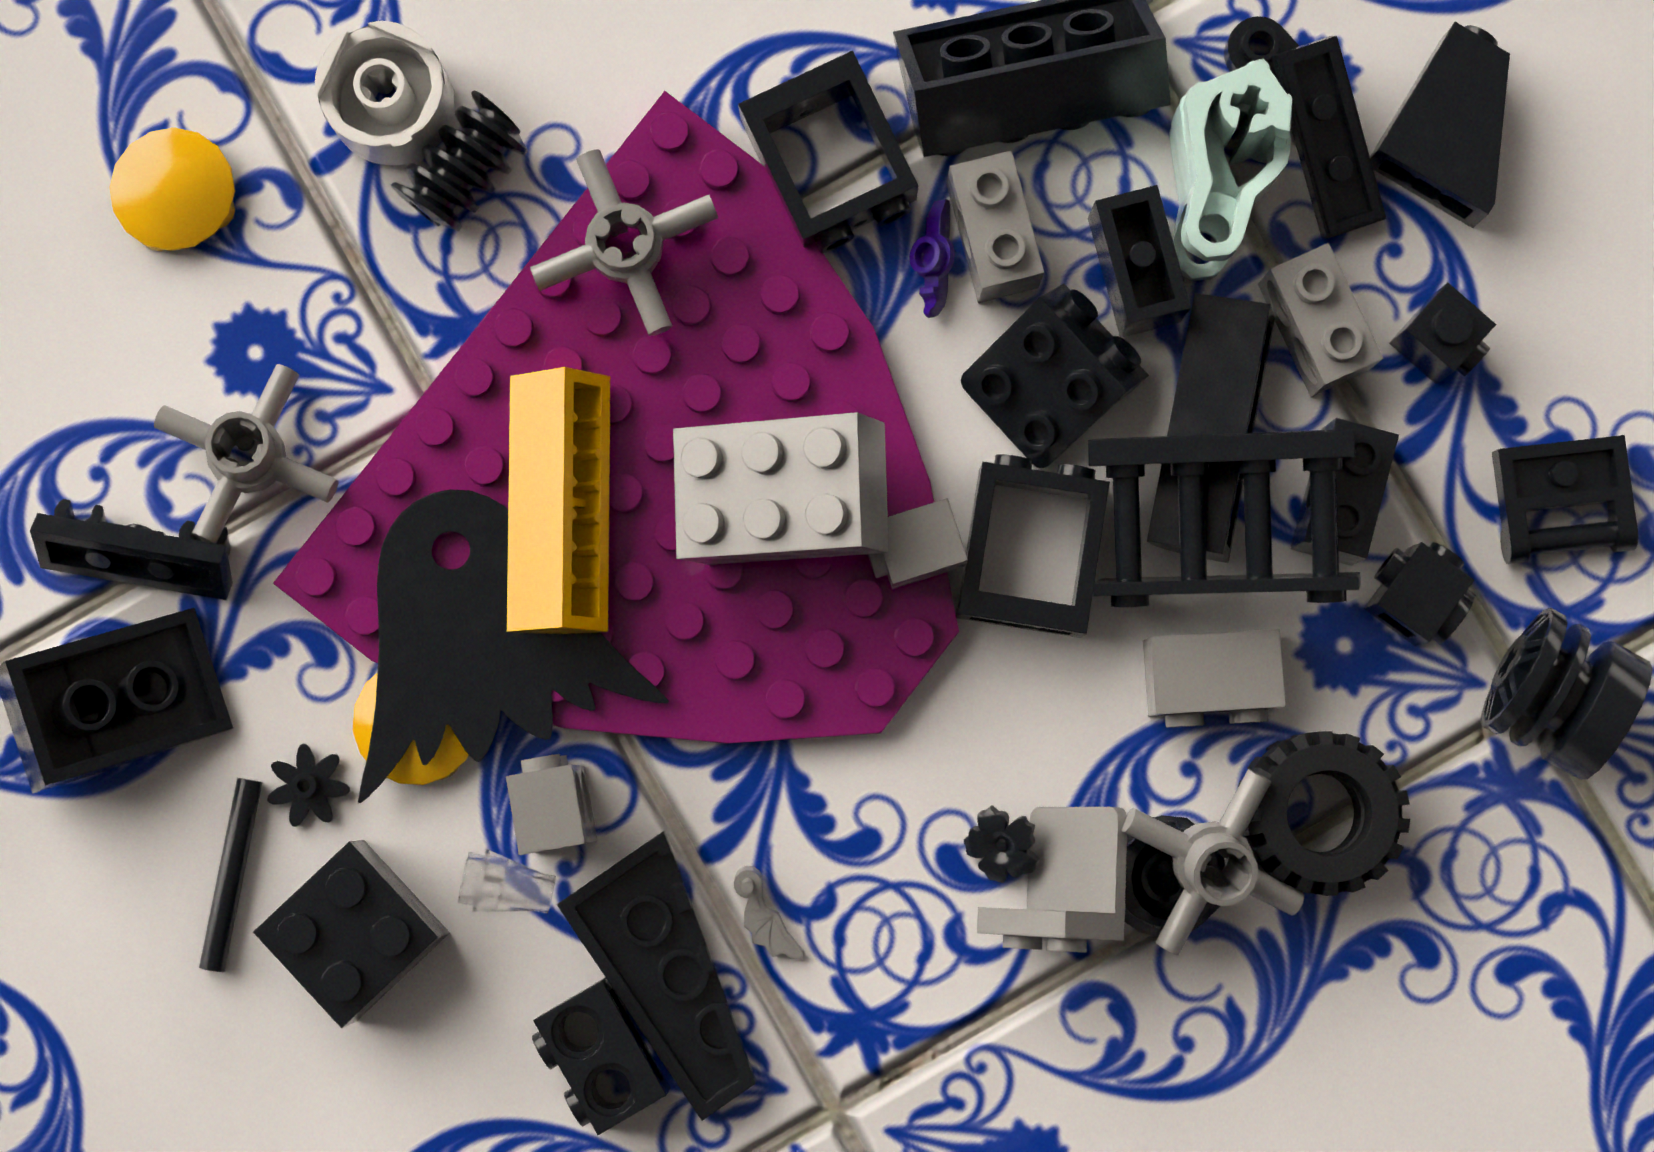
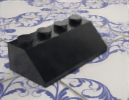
(1030, 71)

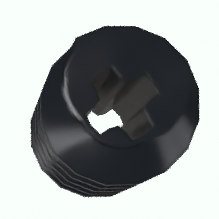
(462, 164)

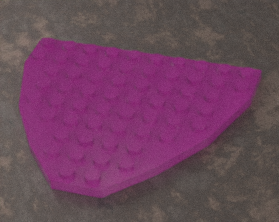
(752, 339)

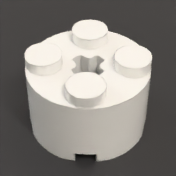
(373, 62)

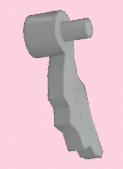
(761, 920)

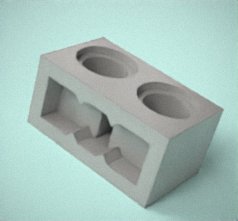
(1320, 319)
(550, 805)

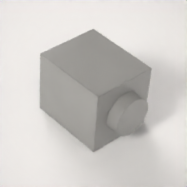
(920, 545)

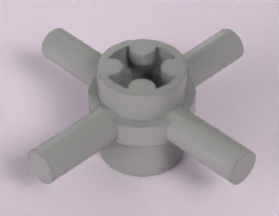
(614, 219)
(242, 430)
(1192, 853)

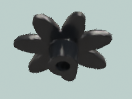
(319, 788)

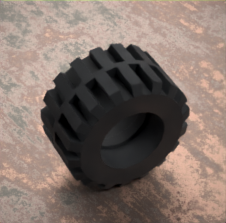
(1375, 821)

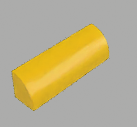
(558, 502)

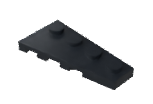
(658, 963)

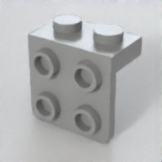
(1075, 885)

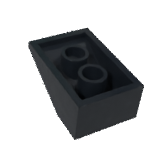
(112, 699)

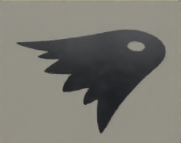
(450, 649)

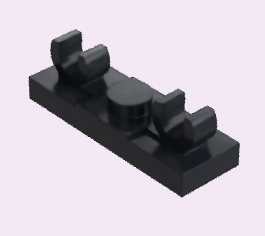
(132, 553)

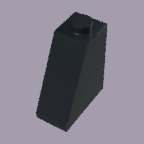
(1451, 127)

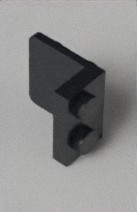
(1053, 375)

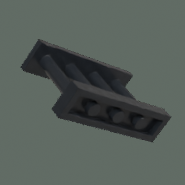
(1255, 458)

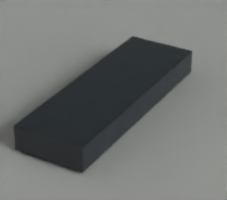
(1329, 137)

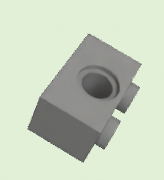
(994, 226)

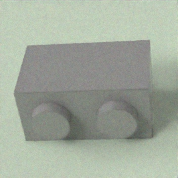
(1213, 675)

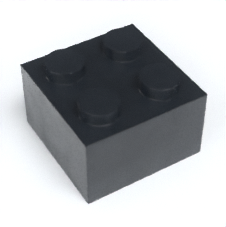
(351, 932)

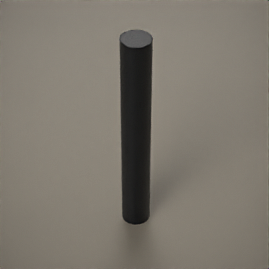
(230, 875)

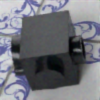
(1422, 593)

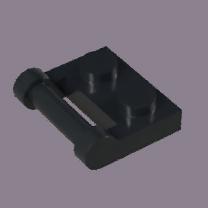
(1561, 478)

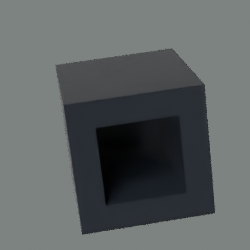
(1444, 335)

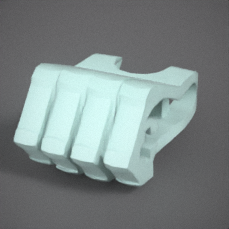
(1204, 182)

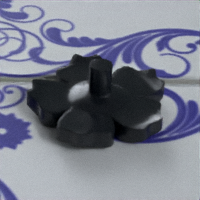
(1002, 845)

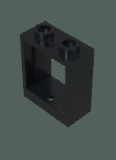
(804, 97)
(1024, 612)

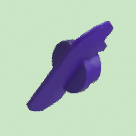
(934, 257)

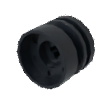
(1576, 699)

